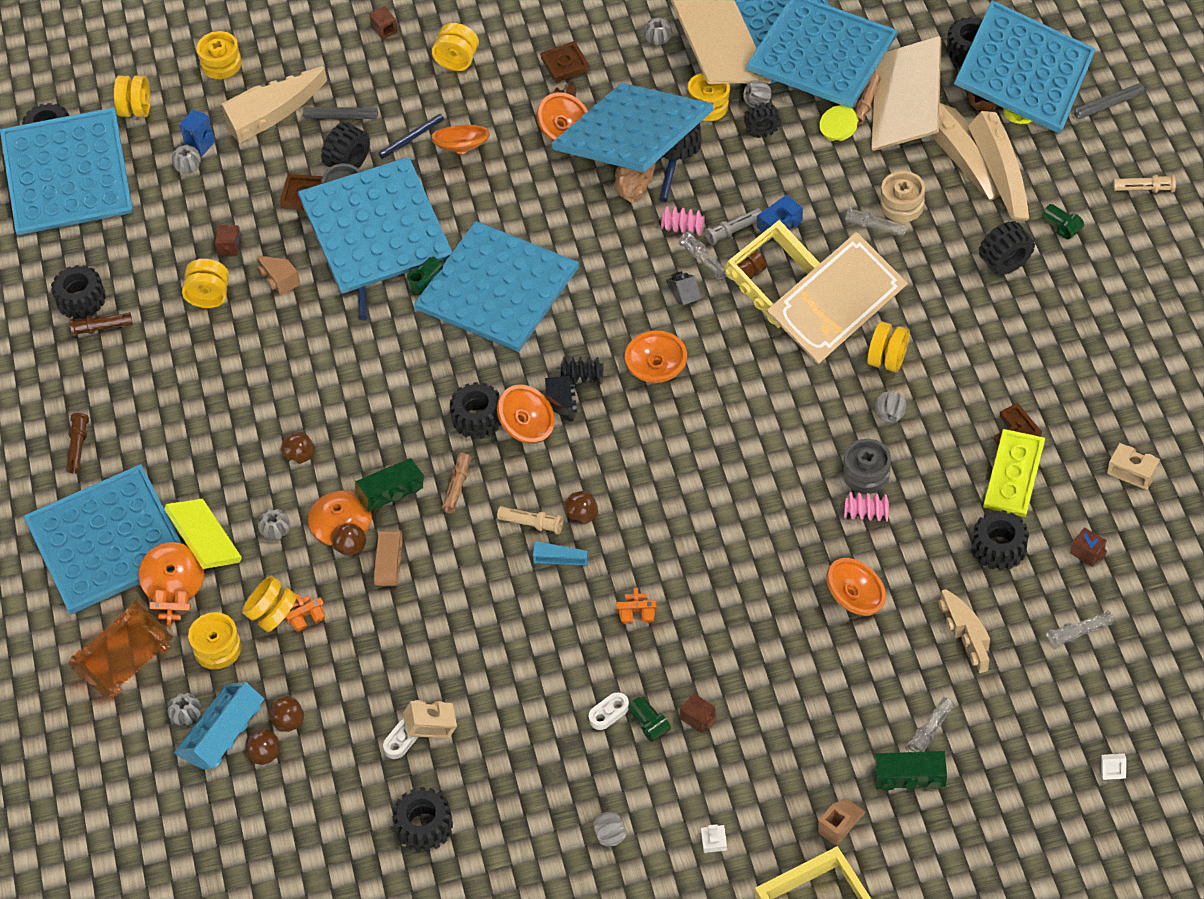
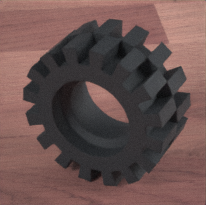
(763, 127)

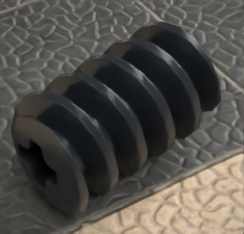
(582, 369)

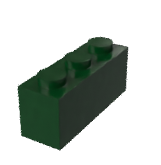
(389, 484)
(910, 770)

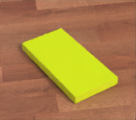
(1014, 472)
(202, 533)

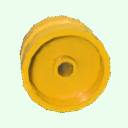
(455, 47)
(219, 55)
(713, 93)
(132, 96)
(205, 283)
(888, 346)
(269, 603)
(214, 640)

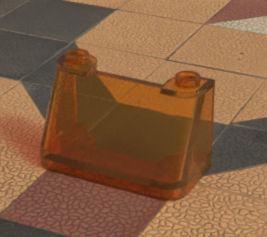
(121, 650)

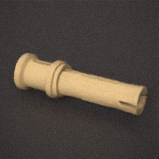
(1155, 183)
(539, 521)

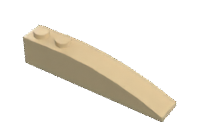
(267, 105)
(961, 147)
(1001, 162)

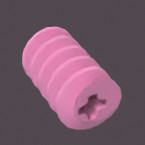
(682, 221)
(866, 506)

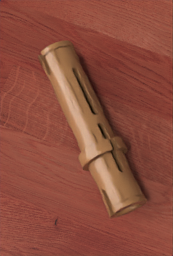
(864, 104)
(458, 475)

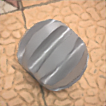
(658, 31)
(756, 93)
(186, 159)
(890, 406)
(274, 524)
(184, 709)
(609, 829)

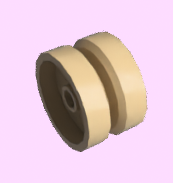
(902, 196)

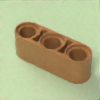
(388, 558)

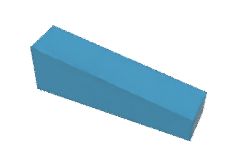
(554, 554)

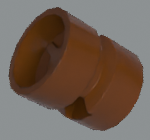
(753, 265)

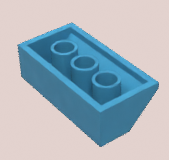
(220, 725)

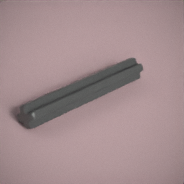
(1109, 100)
(340, 113)

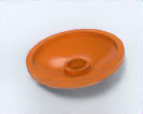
(561, 110)
(460, 138)
(653, 349)
(525, 414)
(324, 517)
(185, 578)
(855, 586)

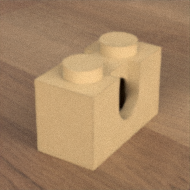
(1142, 470)
(429, 720)

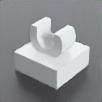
(1113, 766)
(713, 838)

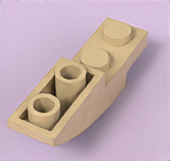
(968, 626)

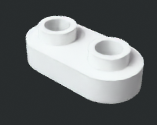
(607, 711)
(399, 739)

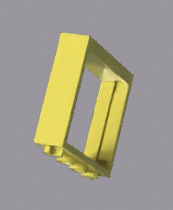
(788, 243)
(809, 871)

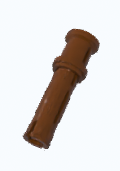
(91, 324)
(77, 435)

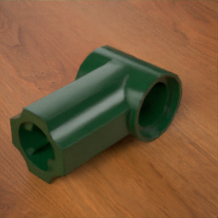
(1066, 224)
(421, 277)
(651, 722)

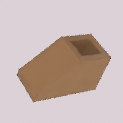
(279, 274)
(839, 820)

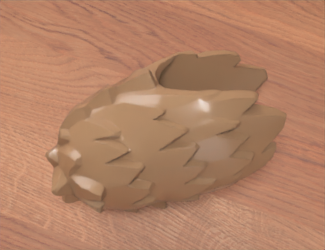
(632, 183)

